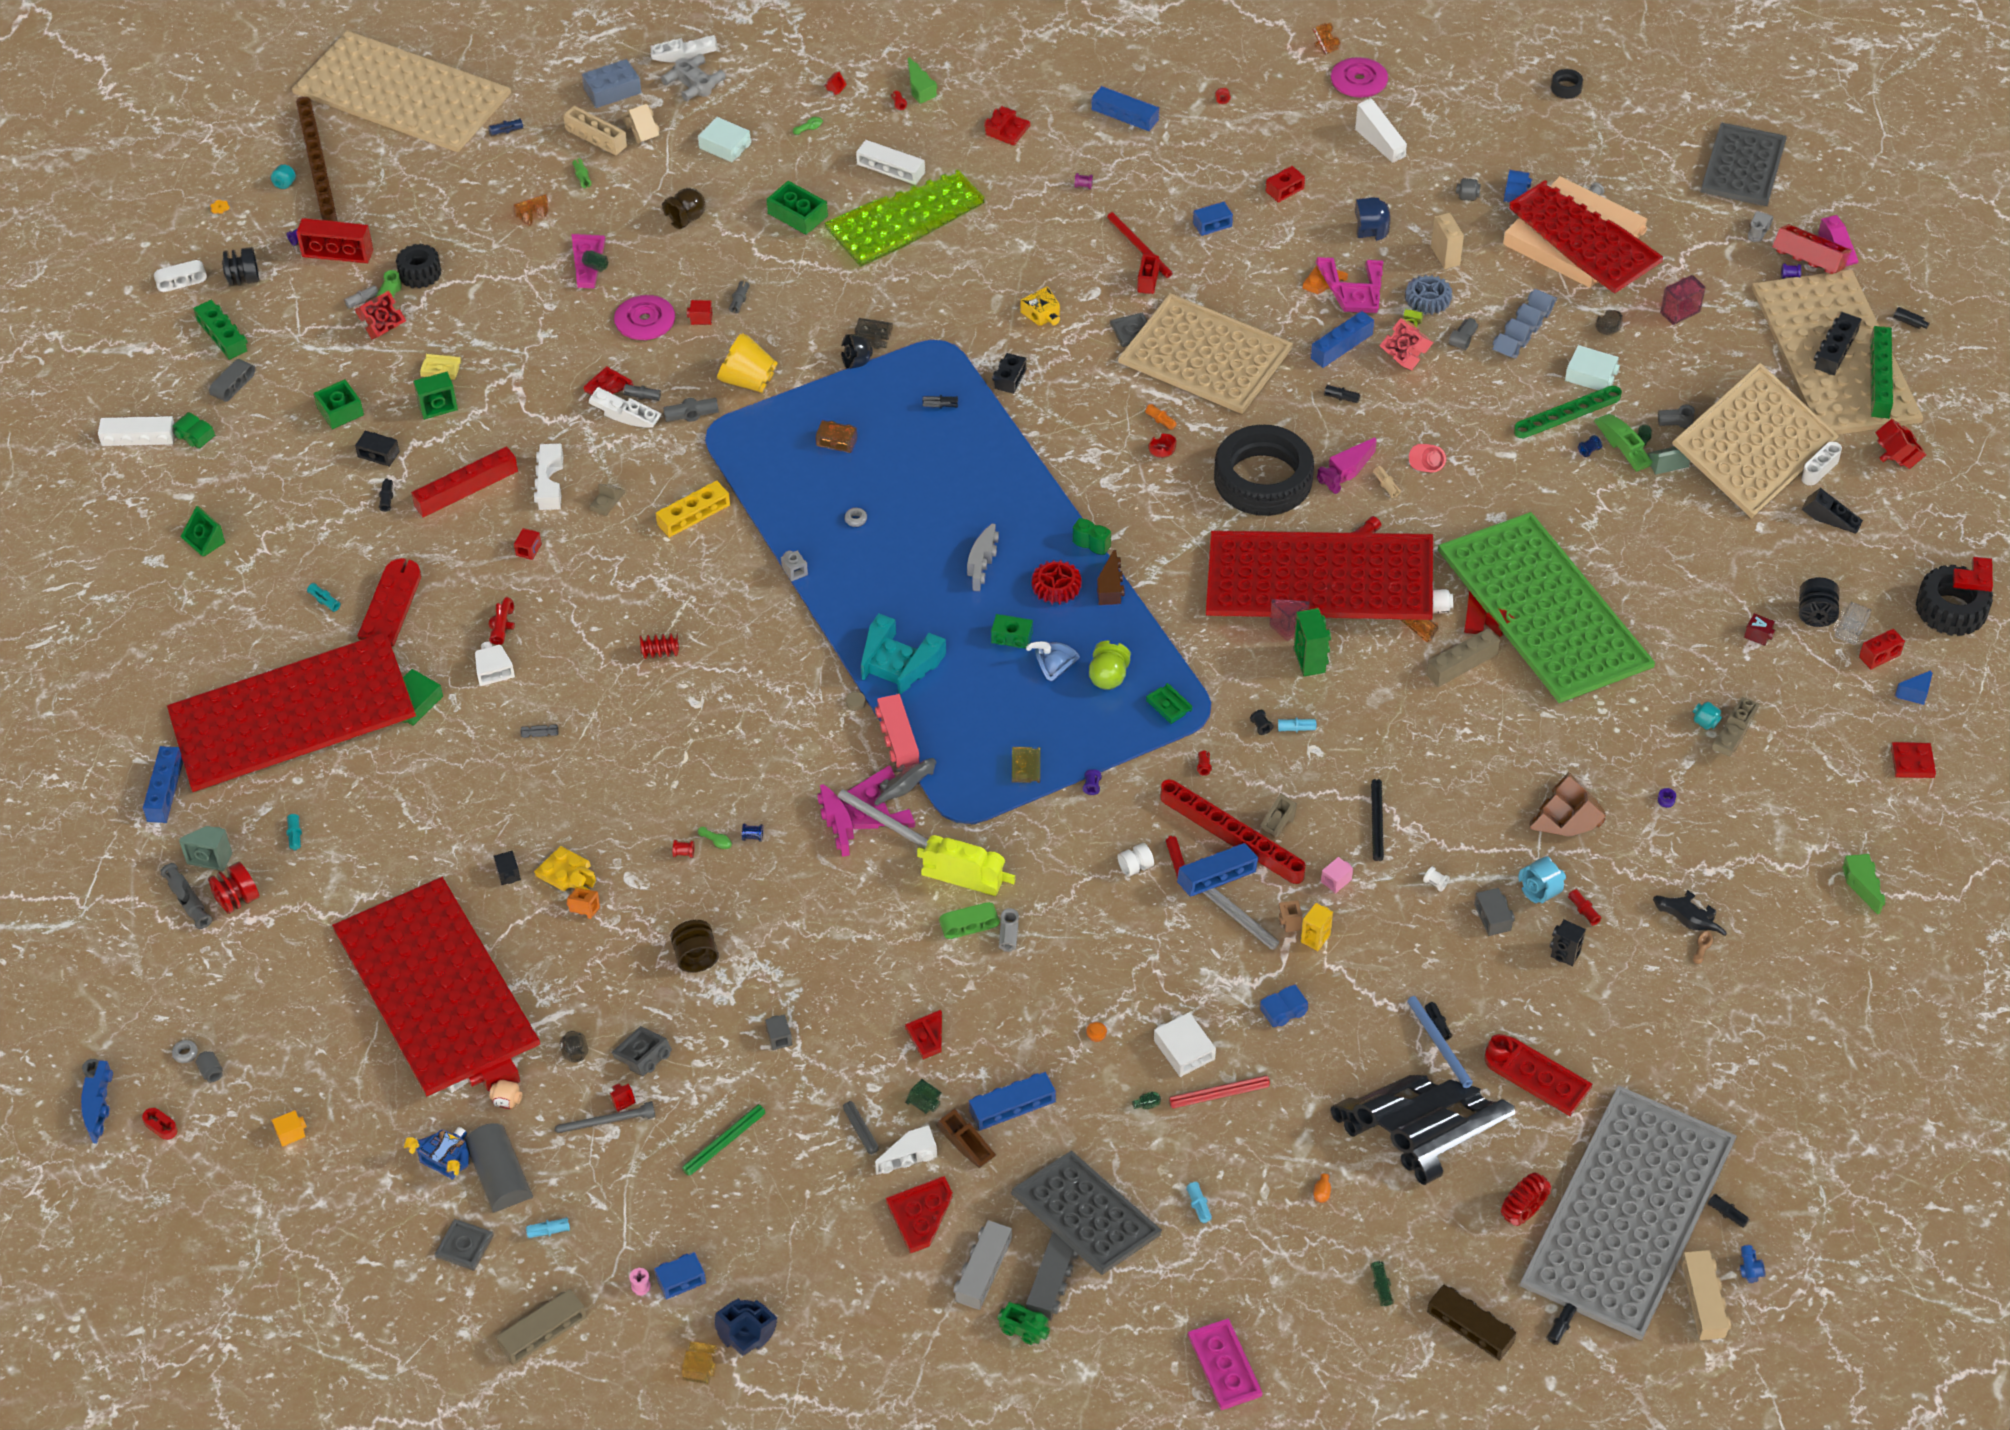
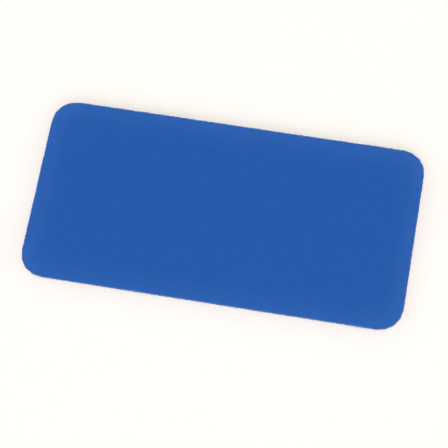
(928, 494)

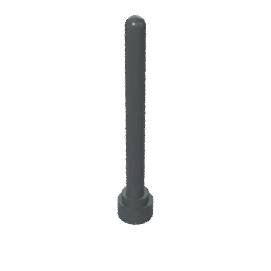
(646, 1110)

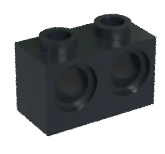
(1009, 373)

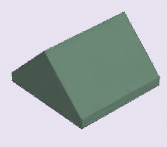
(1668, 460)

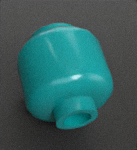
(283, 176)
(1707, 715)

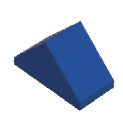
(1915, 688)

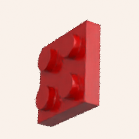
(1913, 760)

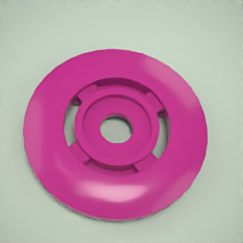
(1344, 78)
(660, 320)

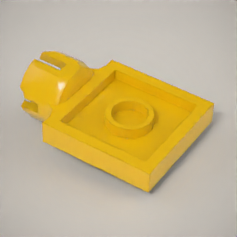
(566, 870)

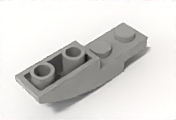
(981, 554)

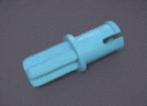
(1296, 724)
(1199, 1202)
(547, 1228)

